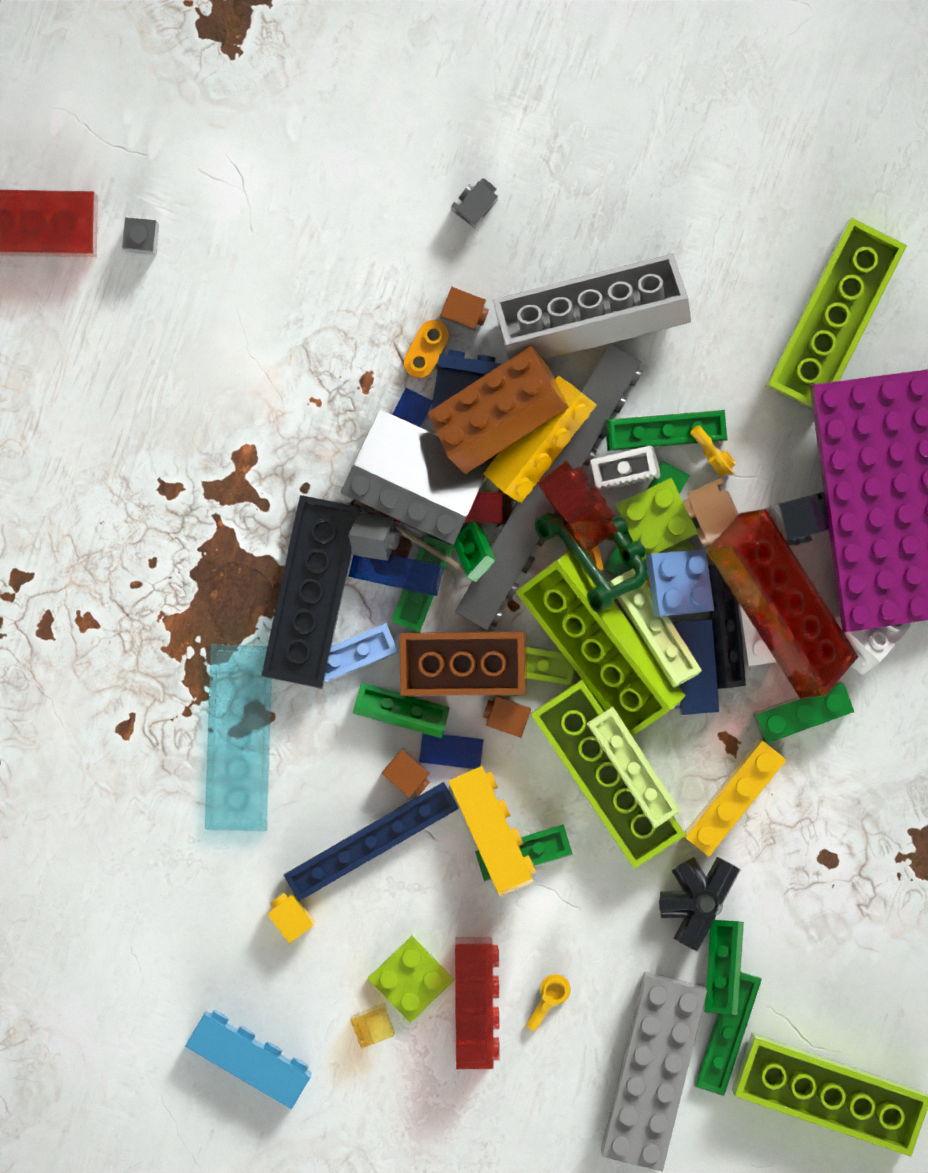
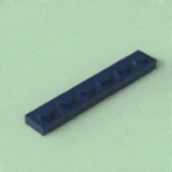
(371, 841)

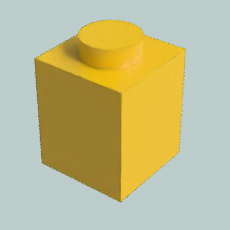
(290, 916)

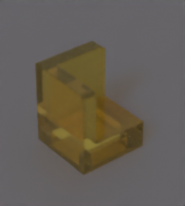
(372, 1025)

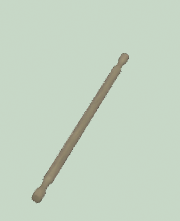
(454, 564)

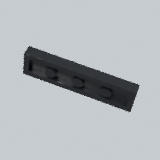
(726, 633)

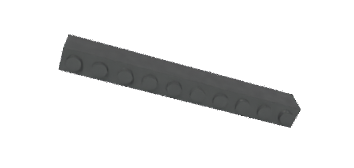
(518, 536)

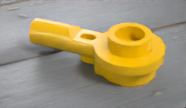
(720, 461)
(554, 990)

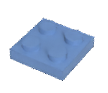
(679, 582)

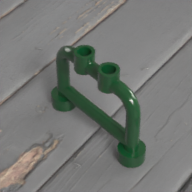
(602, 596)

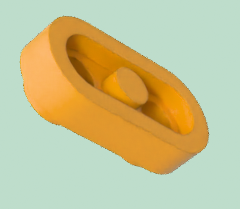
(426, 349)

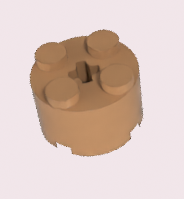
(712, 509)

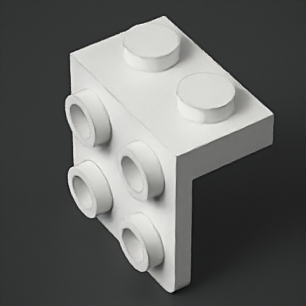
(873, 644)

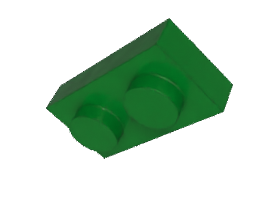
(474, 551)

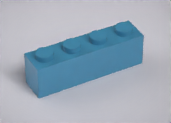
(249, 1059)

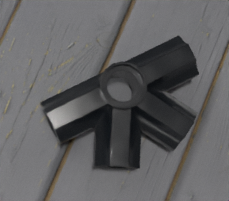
(687, 902)

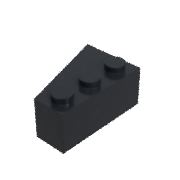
(800, 518)

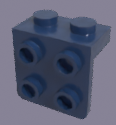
(458, 372)

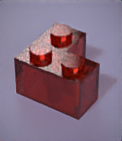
(580, 507)

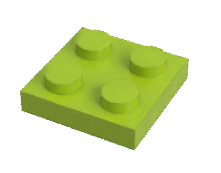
(657, 518)
(411, 978)

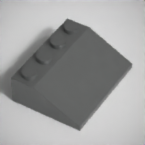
(412, 478)

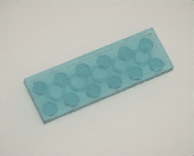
(238, 739)

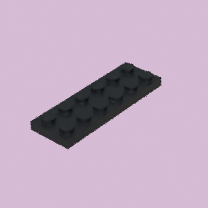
(310, 592)

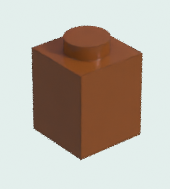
(464, 309)
(506, 716)
(406, 774)

